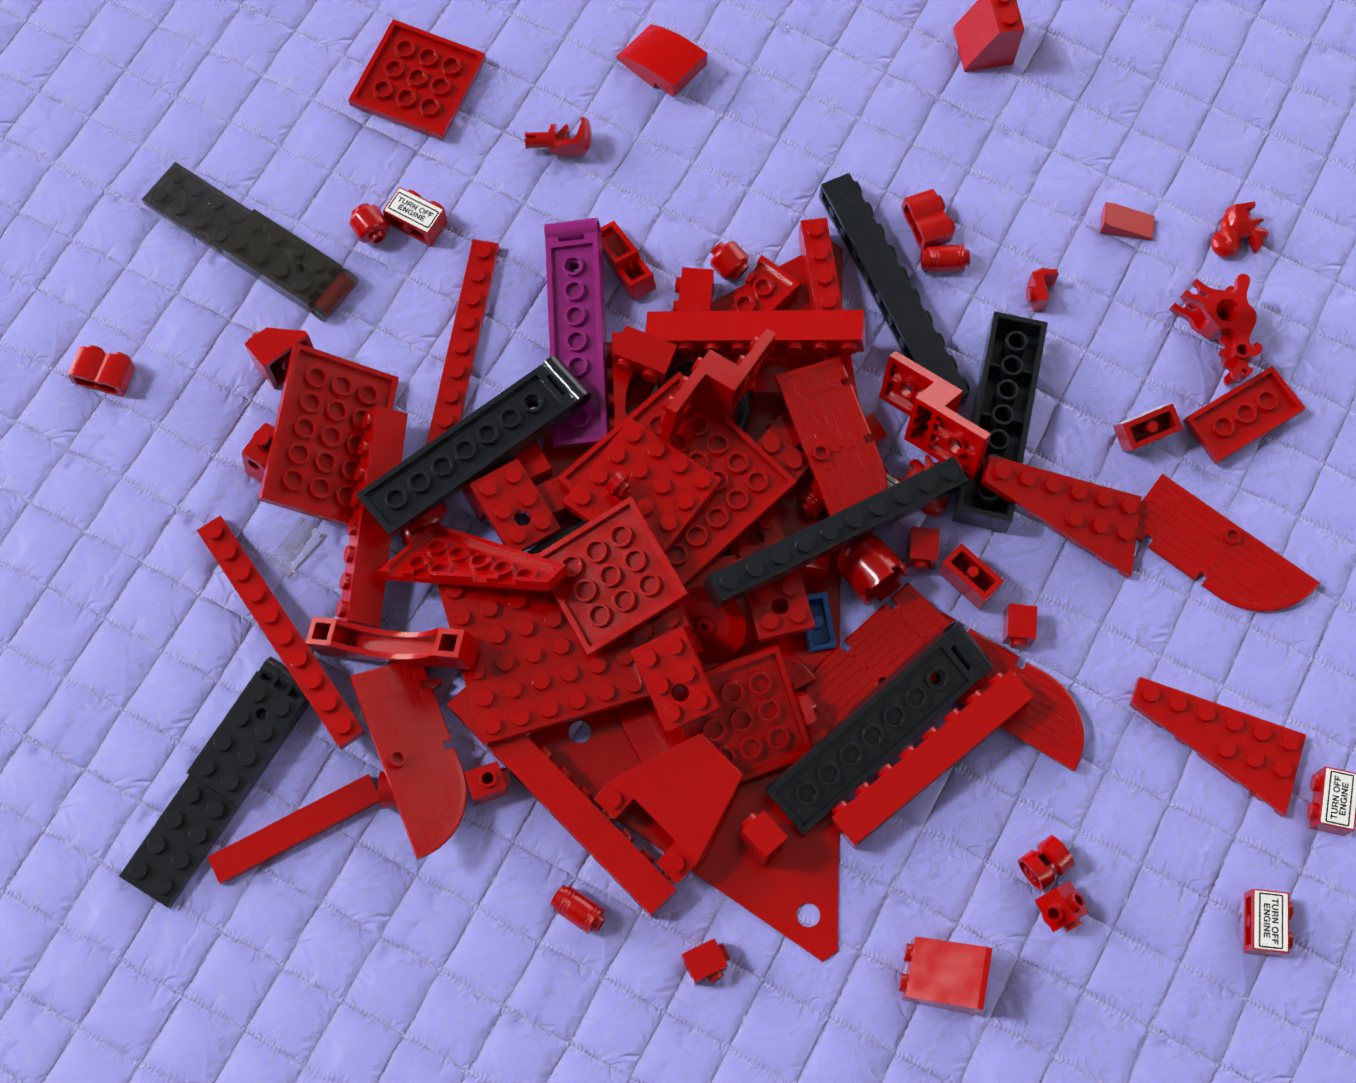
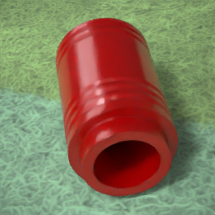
(944, 258)
(810, 501)
(578, 909)

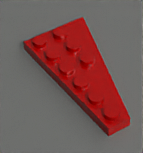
(1077, 510)
(460, 558)
(1237, 744)

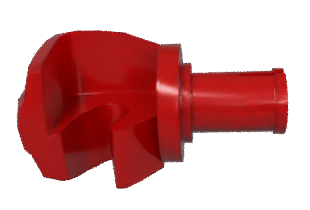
(559, 140)

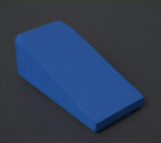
(823, 635)

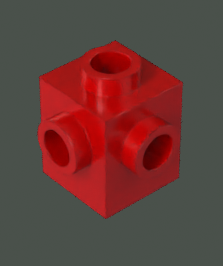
(1062, 907)

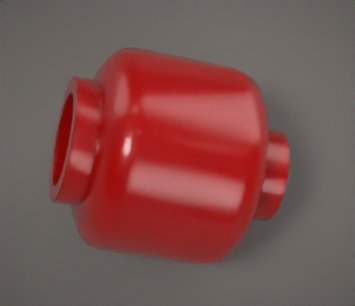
(369, 223)
(729, 260)

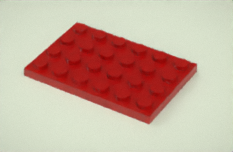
(320, 433)

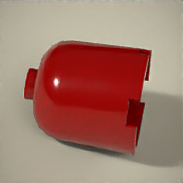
(871, 568)

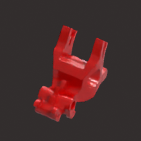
(1226, 318)

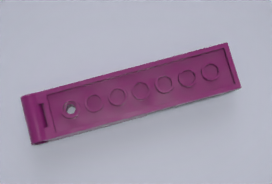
(578, 323)

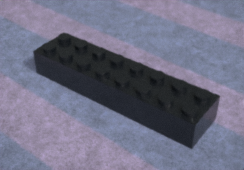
(1004, 410)

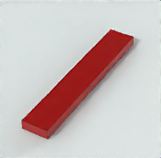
(294, 829)

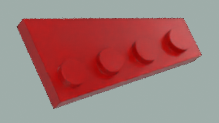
(765, 290)

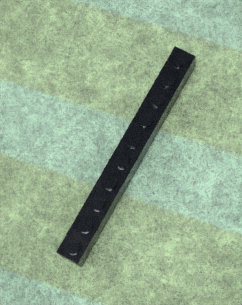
(888, 280)
(834, 532)

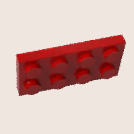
(1244, 415)

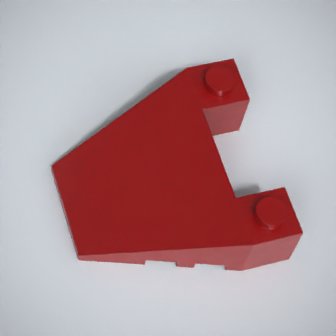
(684, 793)

